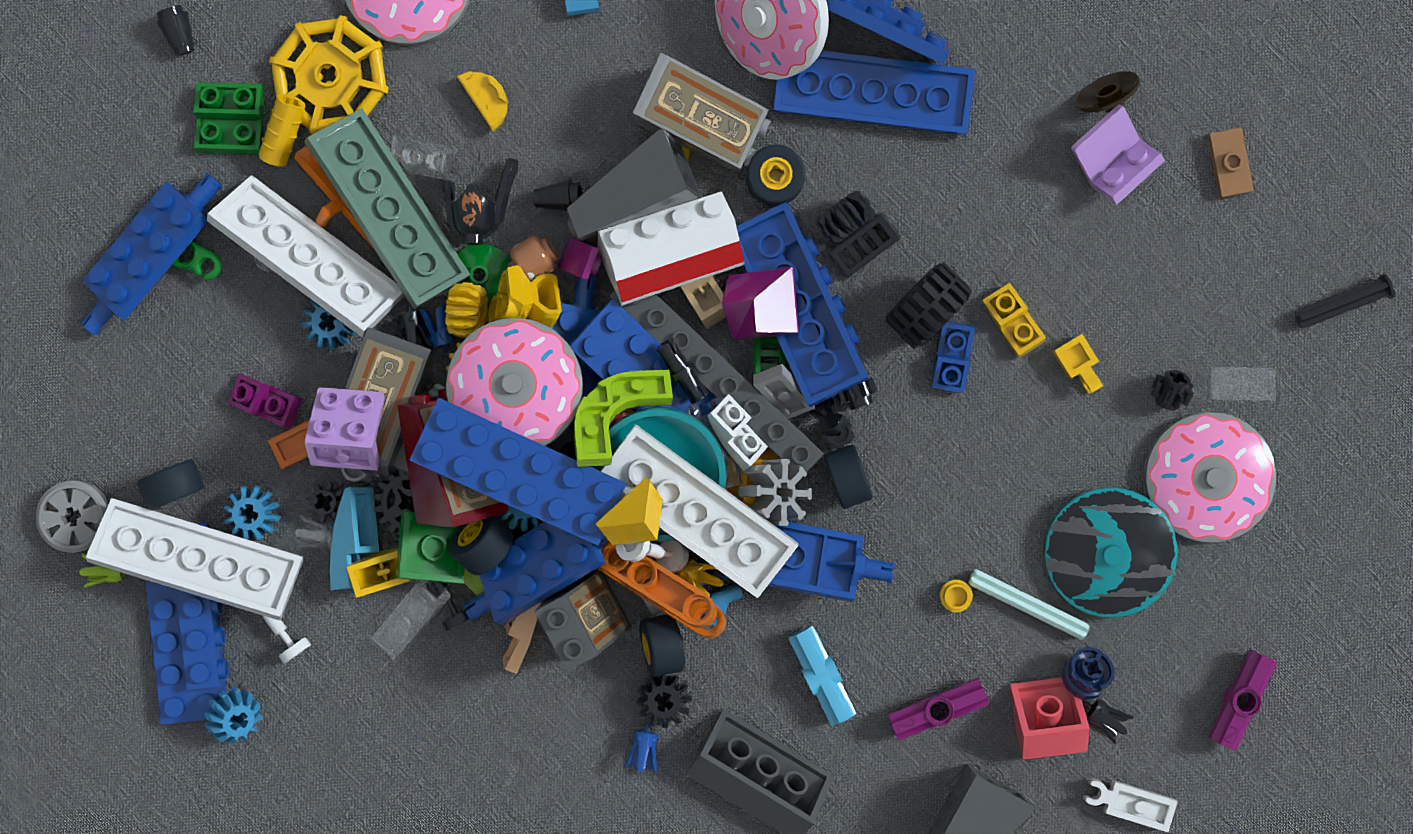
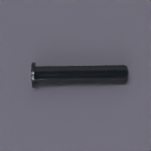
(1345, 302)

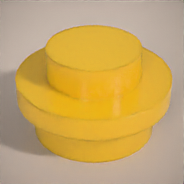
(956, 595)

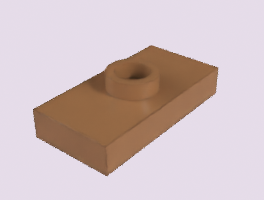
(1230, 162)

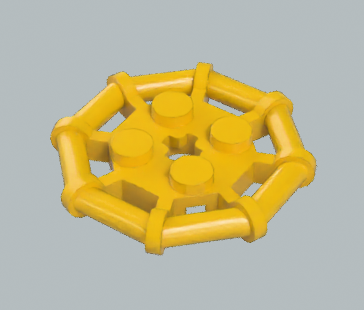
(328, 55)

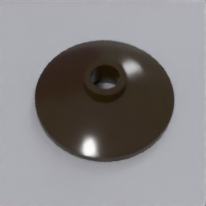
(1108, 92)

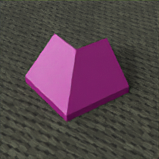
(761, 304)

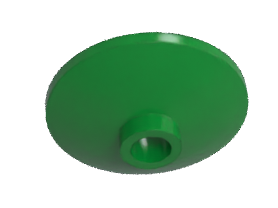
(489, 259)

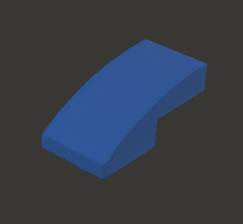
(953, 356)

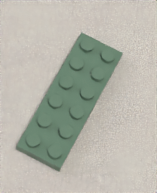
(387, 208)

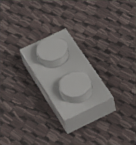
(781, 391)

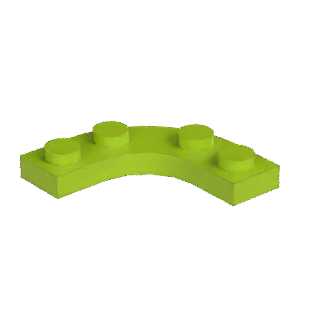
(608, 400)

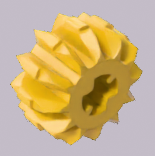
(466, 309)

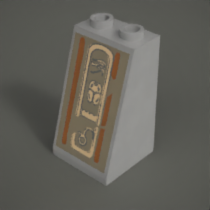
(701, 114)

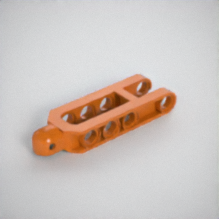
(664, 591)

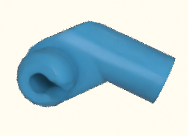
(724, 596)

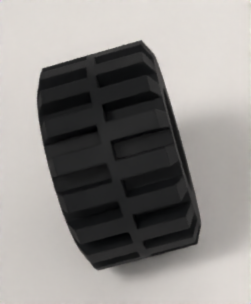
(928, 305)

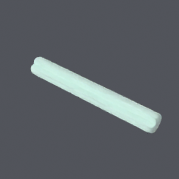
(1028, 604)

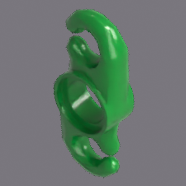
(199, 256)

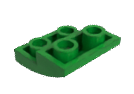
(229, 118)

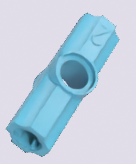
(822, 675)

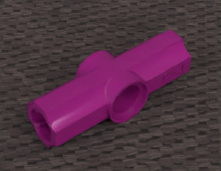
(958, 701)
(1234, 720)

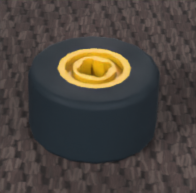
(768, 183)
(848, 476)
(170, 484)
(481, 544)
(662, 645)

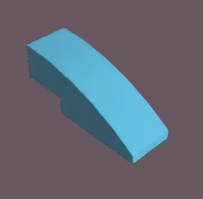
(353, 534)

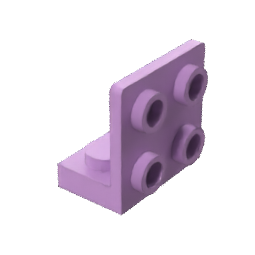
(1115, 156)
(345, 429)

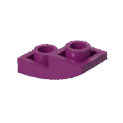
(580, 258)
(264, 401)

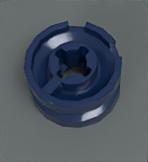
(1082, 684)

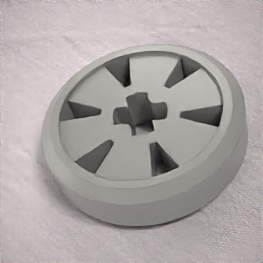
(56, 506)

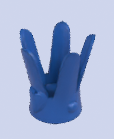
(440, 335)
(643, 750)

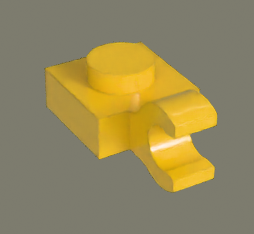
(1076, 359)

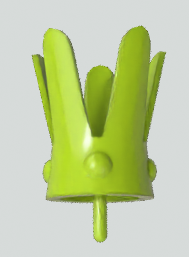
(100, 574)

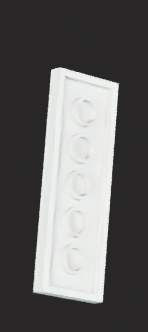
(306, 255)
(703, 513)
(194, 559)

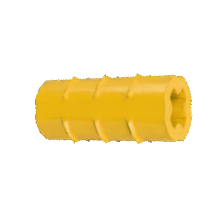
(281, 130)

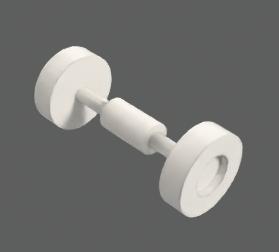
(669, 554)
(294, 649)

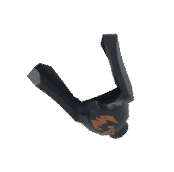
(472, 213)

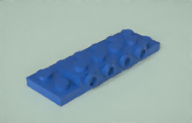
(893, 23)
(824, 349)
(186, 652)

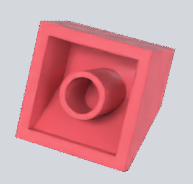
(1048, 719)

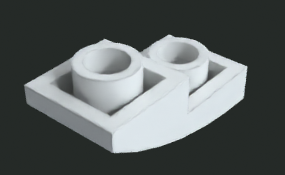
(731, 427)

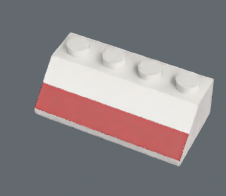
(670, 248)

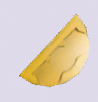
(487, 96)

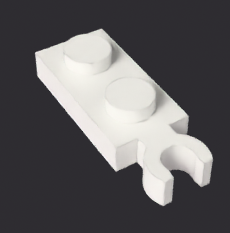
(1134, 804)

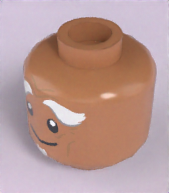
(534, 256)

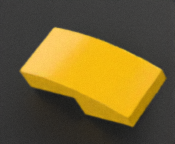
(1014, 320)

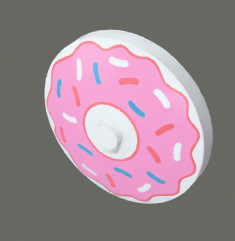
(773, 35)

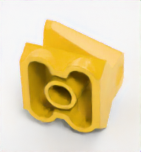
(526, 299)

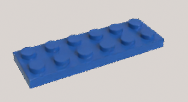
(880, 93)
(619, 344)
(516, 471)

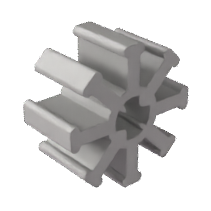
(776, 491)

